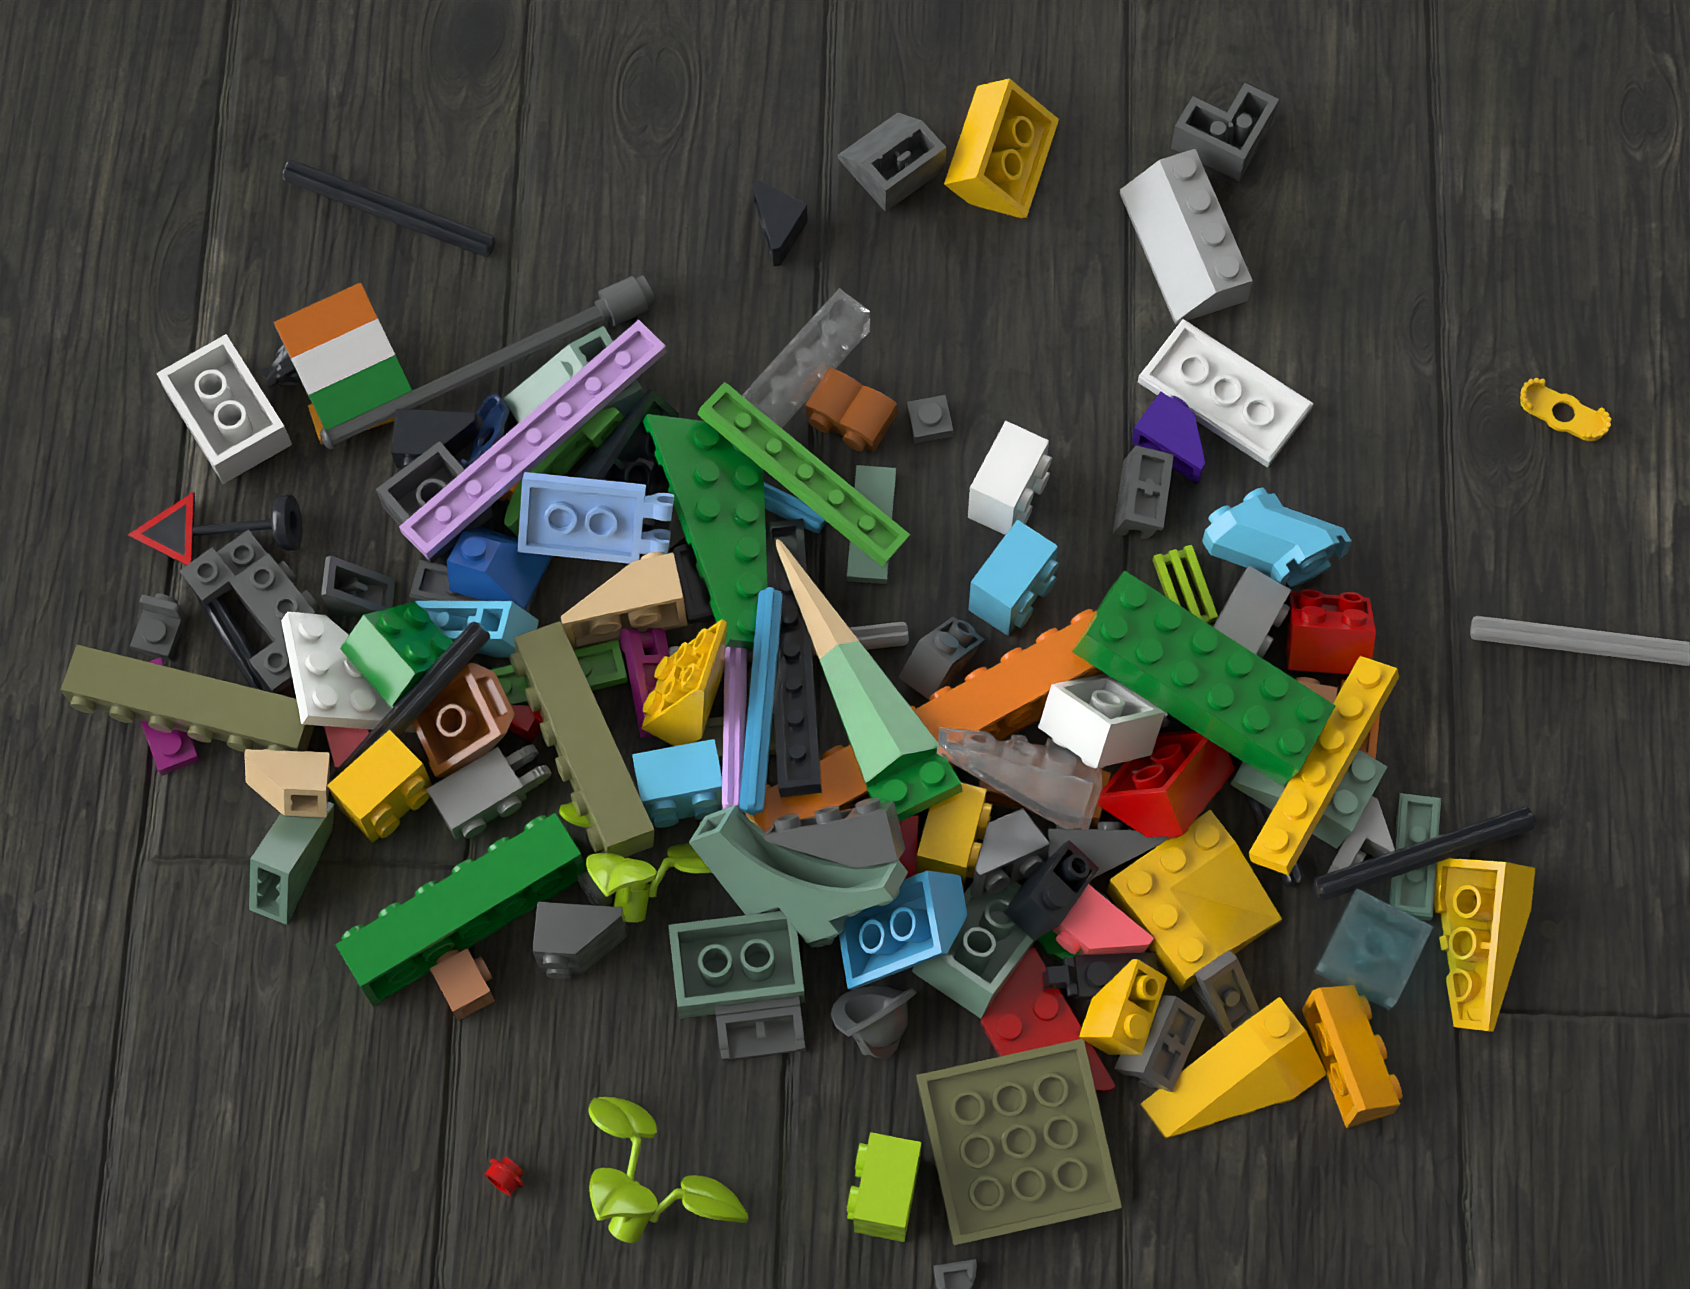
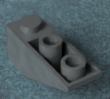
(849, 837)
(1106, 846)

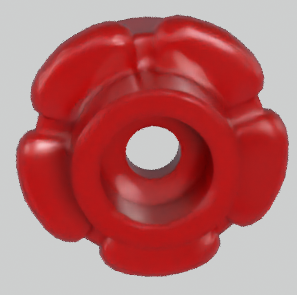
(505, 1175)

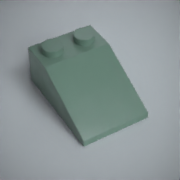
(1343, 809)
(981, 954)

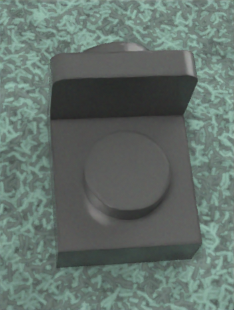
(158, 627)

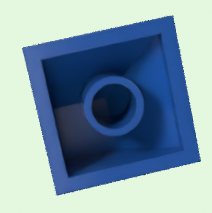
(492, 569)

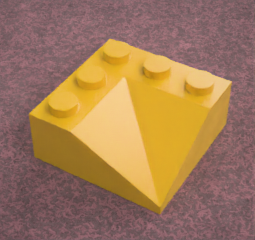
(1194, 899)

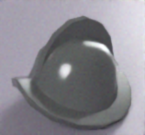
(874, 1018)

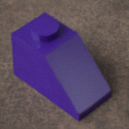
(1172, 429)

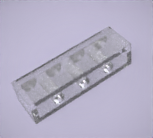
(805, 360)

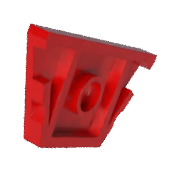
(1034, 1018)

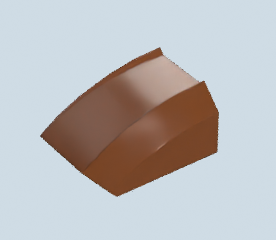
(464, 720)

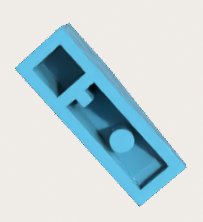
(501, 619)

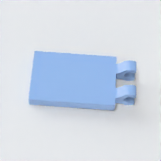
(590, 518)

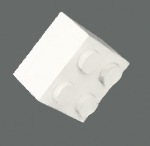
(1009, 478)
(1101, 720)

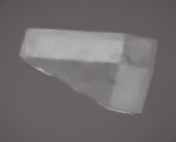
(1038, 776)

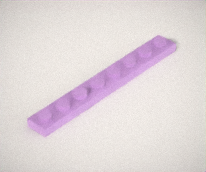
(532, 439)

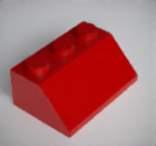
(1170, 786)

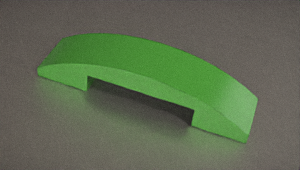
(566, 456)

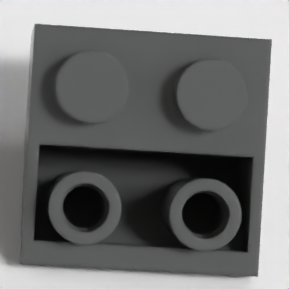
(895, 159)

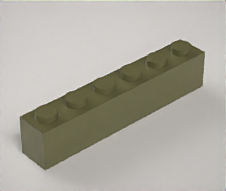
(183, 702)
(582, 742)

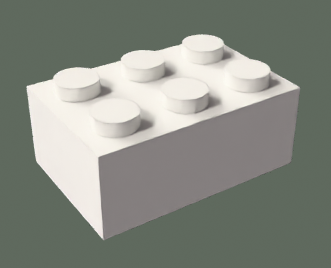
(224, 408)

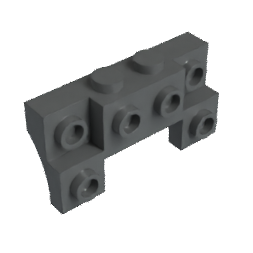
(262, 588)

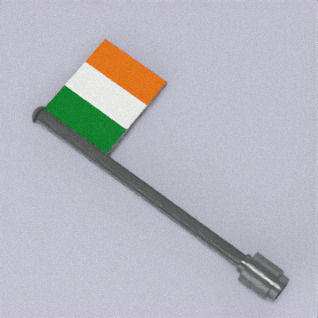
(356, 374)

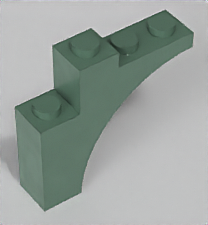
(808, 890)

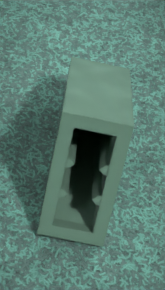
(286, 863)

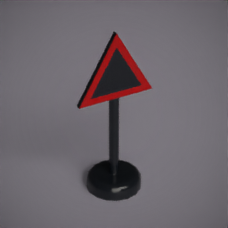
(174, 528)

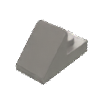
(1368, 835)

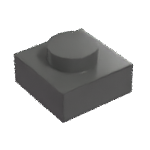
(929, 419)

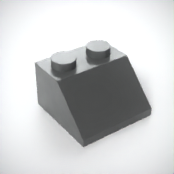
(575, 936)

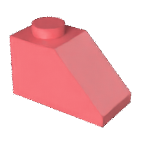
(1100, 928)

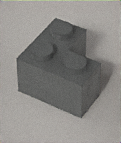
(1226, 138)

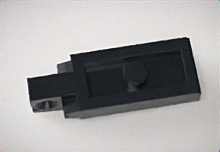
(1088, 974)

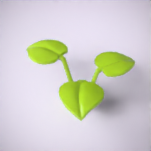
(631, 876)
(633, 1205)

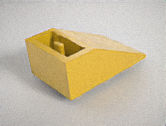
(686, 688)

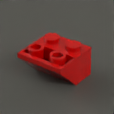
(1328, 631)

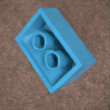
(906, 931)

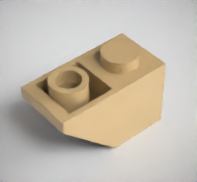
(290, 780)

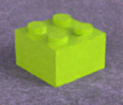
(886, 1188)

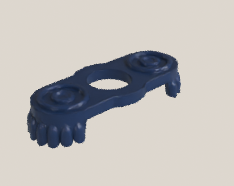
(494, 415)

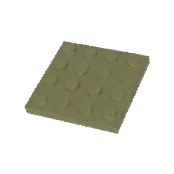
(1018, 1141)

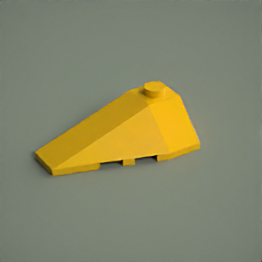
(1483, 924)
(1249, 1069)

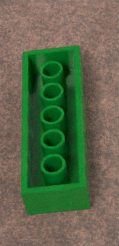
(1204, 679)
(462, 907)

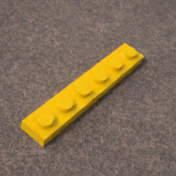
(1324, 768)

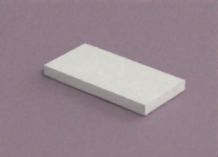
(1226, 392)

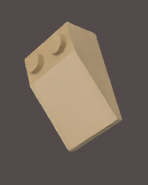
(636, 597)

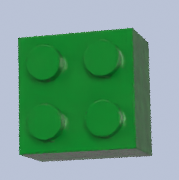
(395, 648)

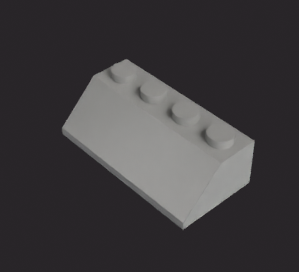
(1186, 237)

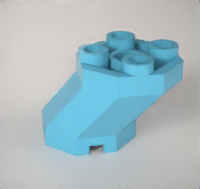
(1274, 539)

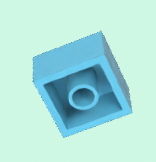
(1014, 578)
(679, 782)

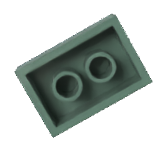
(734, 962)

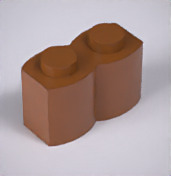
(850, 410)

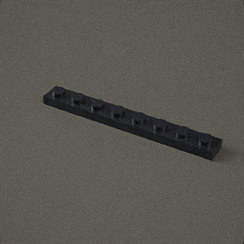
(795, 677)

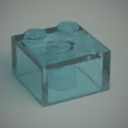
(1373, 949)

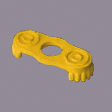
(1540, 400)

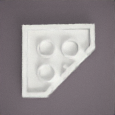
(325, 680)

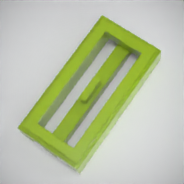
(1175, 557)

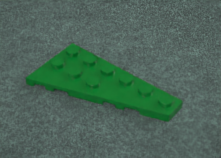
(721, 515)

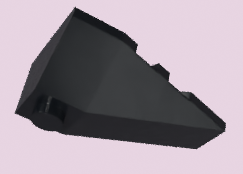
(628, 450)

